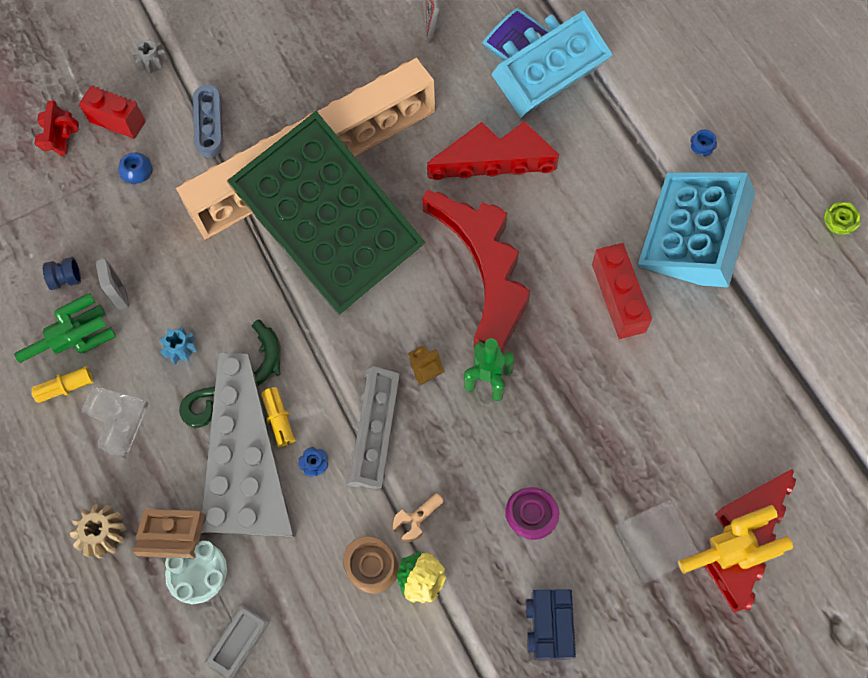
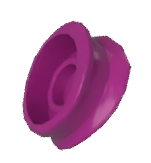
(532, 513)

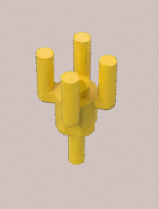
(739, 544)

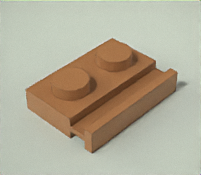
(169, 533)

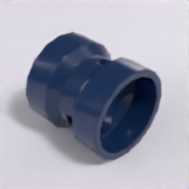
(61, 273)

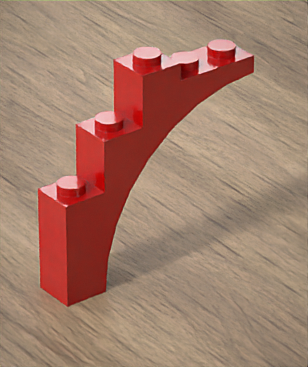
(496, 262)

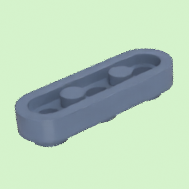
(206, 113)

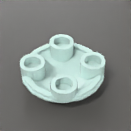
(198, 578)

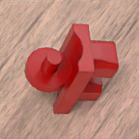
(57, 128)

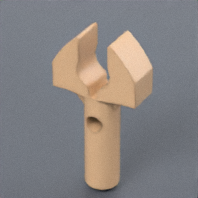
(416, 517)

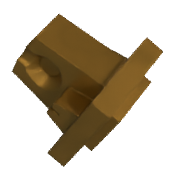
(425, 364)

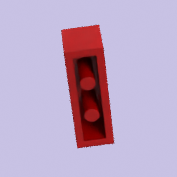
(621, 291)

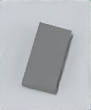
(112, 284)
(237, 642)

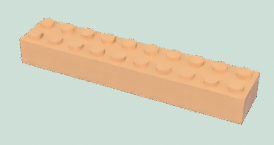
(358, 119)

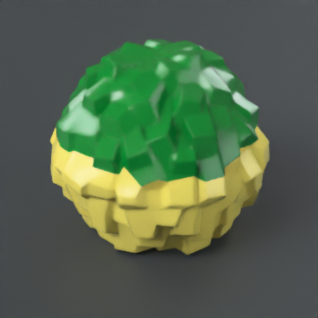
(421, 577)

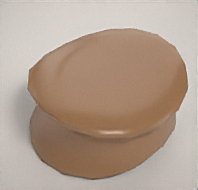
(370, 564)

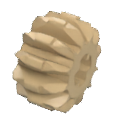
(109, 533)

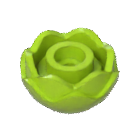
(847, 212)

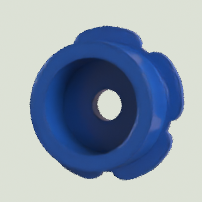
(706, 137)
(313, 469)

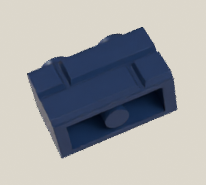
(552, 625)

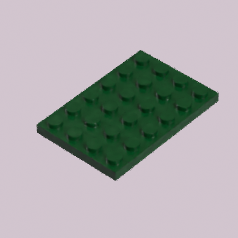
(326, 212)

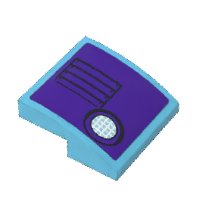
(512, 29)

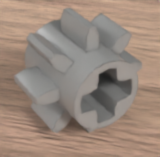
(149, 56)

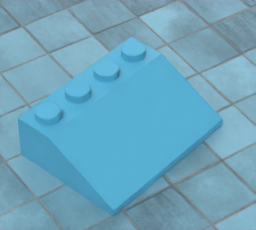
(698, 227)

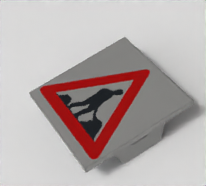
(431, 17)

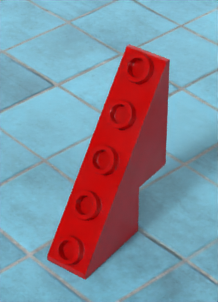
(485, 154)
(734, 581)

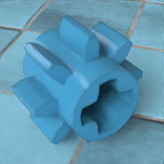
(173, 346)

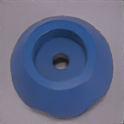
(134, 175)

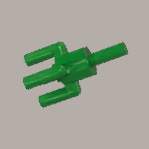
(71, 331)
(489, 367)

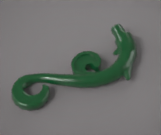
(270, 364)

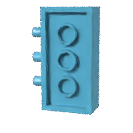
(550, 62)

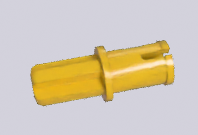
(62, 384)
(278, 417)

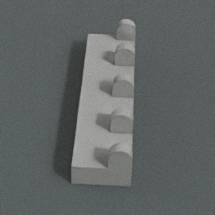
(374, 428)

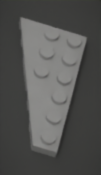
(242, 472)

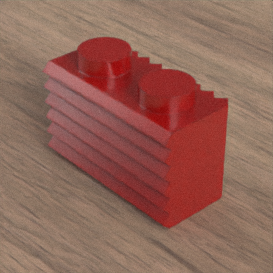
(112, 112)

